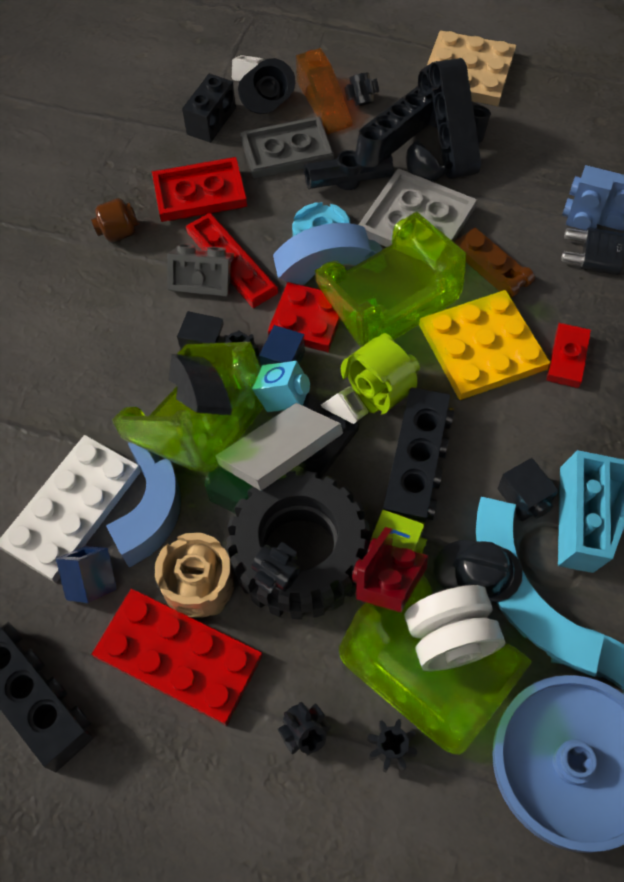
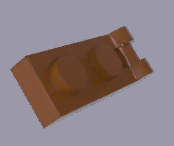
(494, 263)

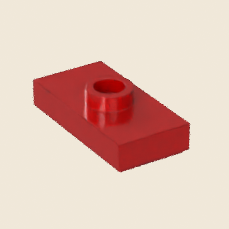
(568, 355)

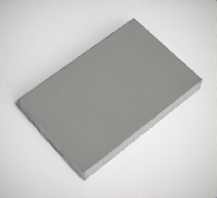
(279, 445)

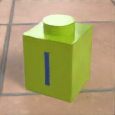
(406, 532)

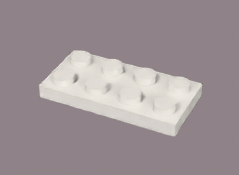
(69, 506)

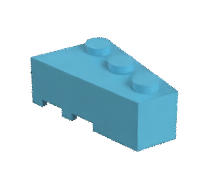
(590, 510)

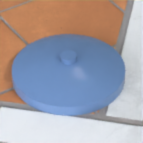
(564, 762)

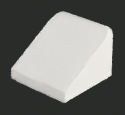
(242, 65)
(346, 405)

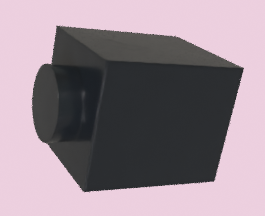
(528, 489)

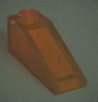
(322, 90)

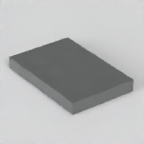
(286, 146)

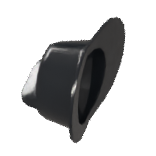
(266, 86)
(479, 564)

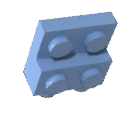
(596, 200)

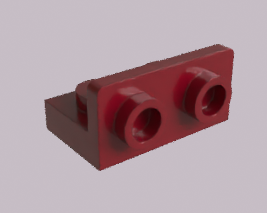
(388, 573)

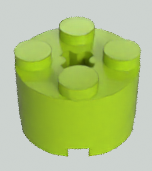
(381, 373)

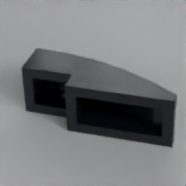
(199, 385)

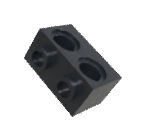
(209, 107)

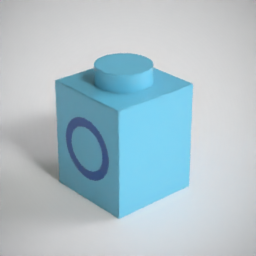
(281, 386)

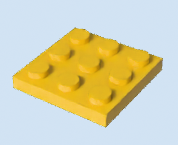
(483, 344)

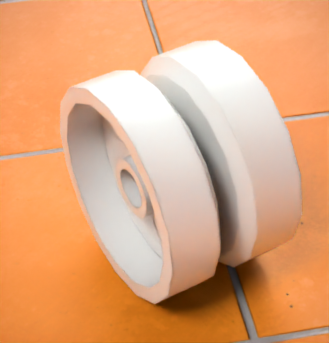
(454, 628)

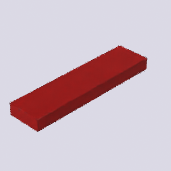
(245, 273)

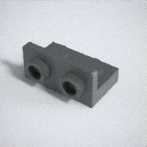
(199, 270)

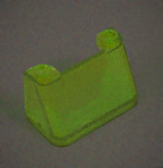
(398, 284)
(195, 437)
(443, 704)

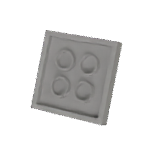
(411, 194)

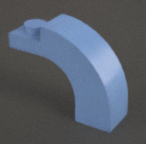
(322, 244)
(156, 515)

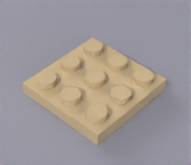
(486, 62)

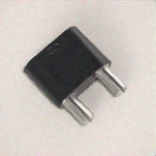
(601, 250)

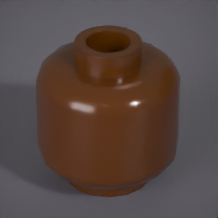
(115, 220)

